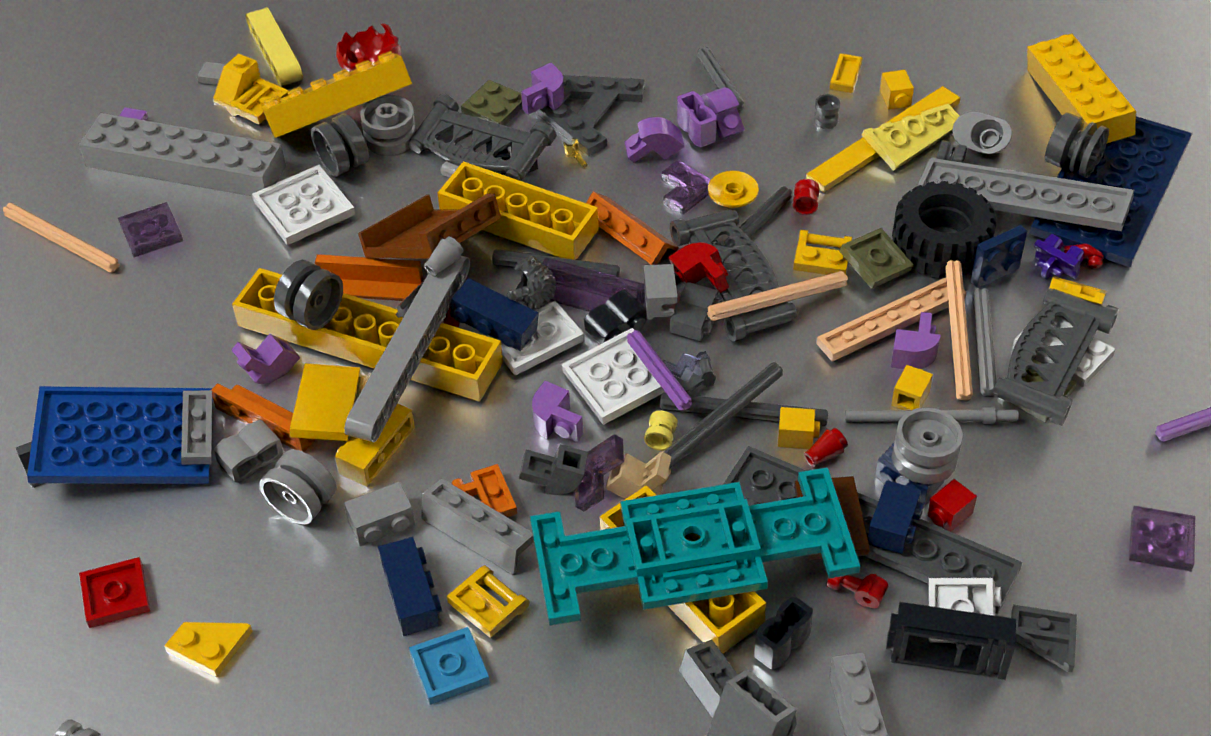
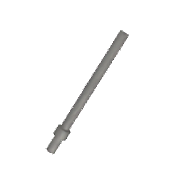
(987, 415)

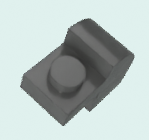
(557, 473)

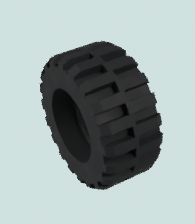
(942, 206)

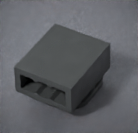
(752, 709)

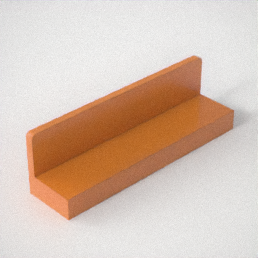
(630, 229)
(374, 276)
(250, 407)

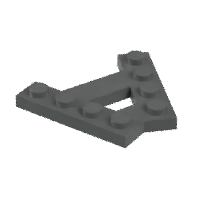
(601, 95)

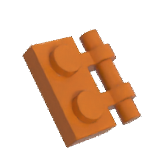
(490, 488)

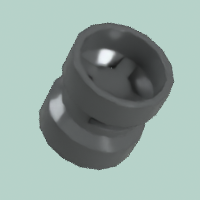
(827, 115)
(946, 152)

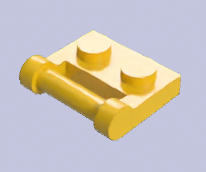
(250, 102)
(819, 259)
(482, 607)

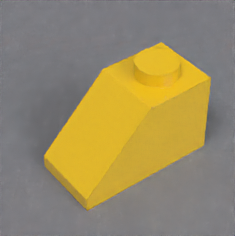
(236, 79)

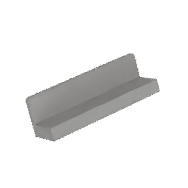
(475, 524)

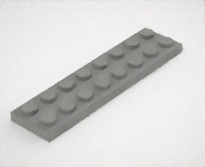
(1037, 194)

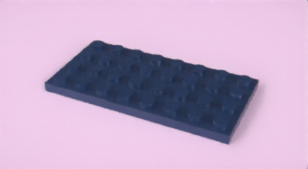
(1136, 163)

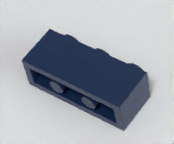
(494, 314)
(410, 585)

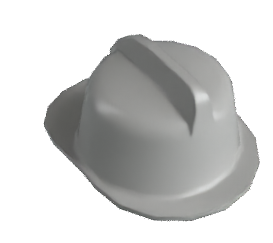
(982, 132)

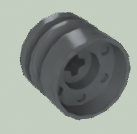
(1071, 142)

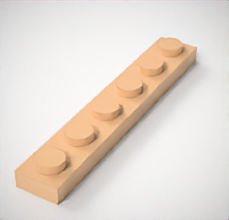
(884, 320)

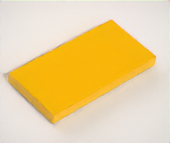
(324, 402)

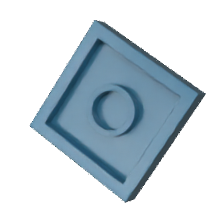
(449, 665)

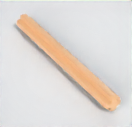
(61, 237)
(777, 296)
(959, 332)

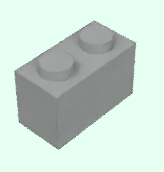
(379, 513)

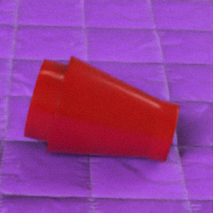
(828, 445)

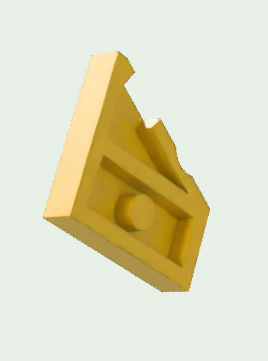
(1079, 290)
(208, 644)

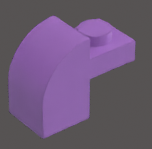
(545, 91)
(724, 105)
(655, 135)
(914, 347)
(268, 361)
(552, 413)

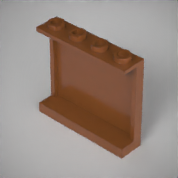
(419, 228)

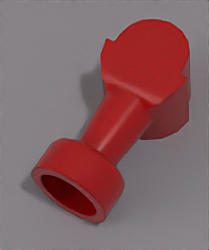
(867, 591)

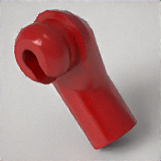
(1091, 254)

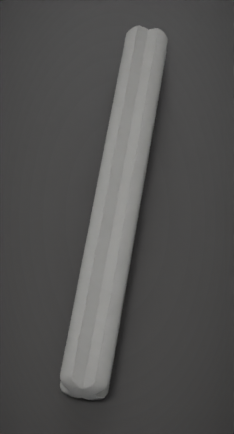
(984, 341)

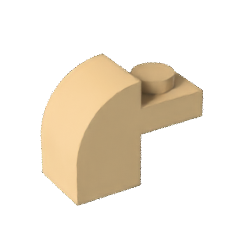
(635, 474)

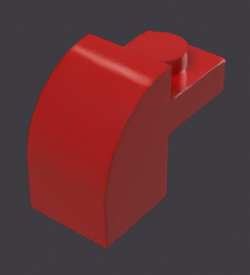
(700, 261)

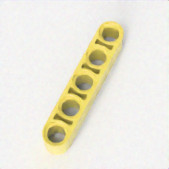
(274, 47)

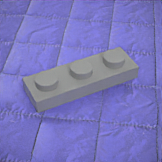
(197, 427)

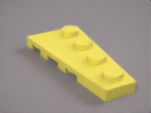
(912, 135)

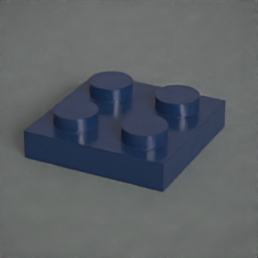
(998, 256)

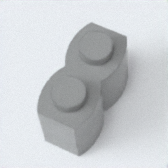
(248, 450)

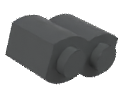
(691, 311)

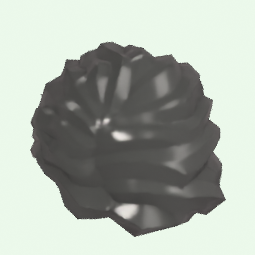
(536, 284)

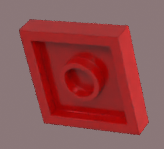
(114, 592)

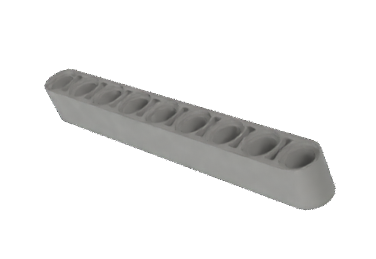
(404, 352)

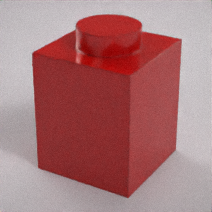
(951, 505)

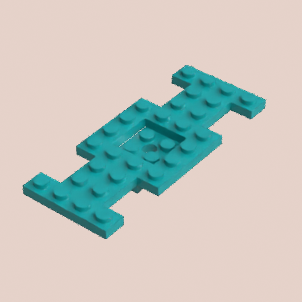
(656, 543)

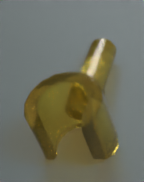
(573, 151)

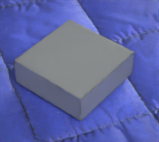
(210, 73)

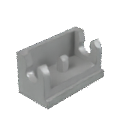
(659, 290)

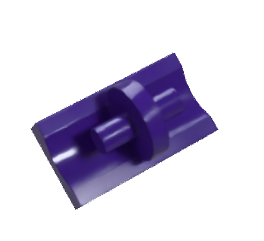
(1055, 261)

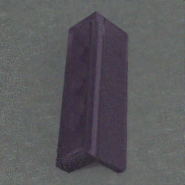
(588, 288)

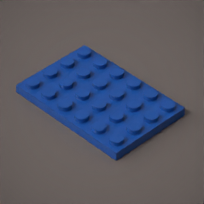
(111, 437)

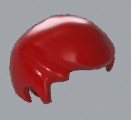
(366, 46)

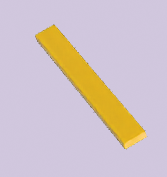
(862, 153)

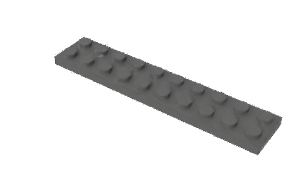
(933, 550)

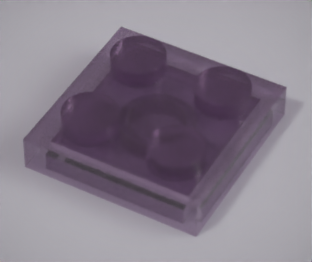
(150, 229)
(1162, 538)

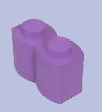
(696, 119)

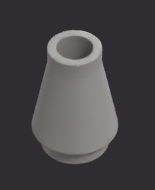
(444, 255)

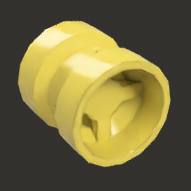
(660, 430)

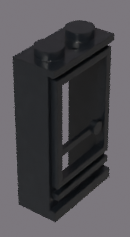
(981, 645)

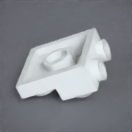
(964, 594)

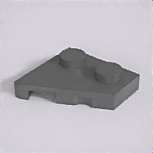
(1047, 634)

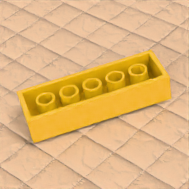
(1080, 85)
(337, 94)
(526, 211)
(717, 619)

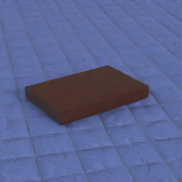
(851, 509)

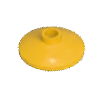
(733, 189)

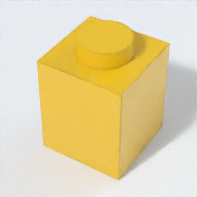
(896, 89)
(912, 388)
(797, 428)

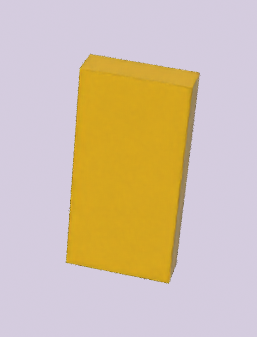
(846, 73)

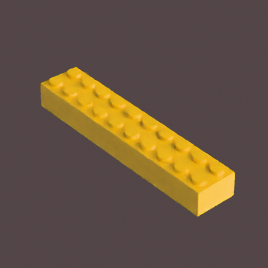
(361, 332)

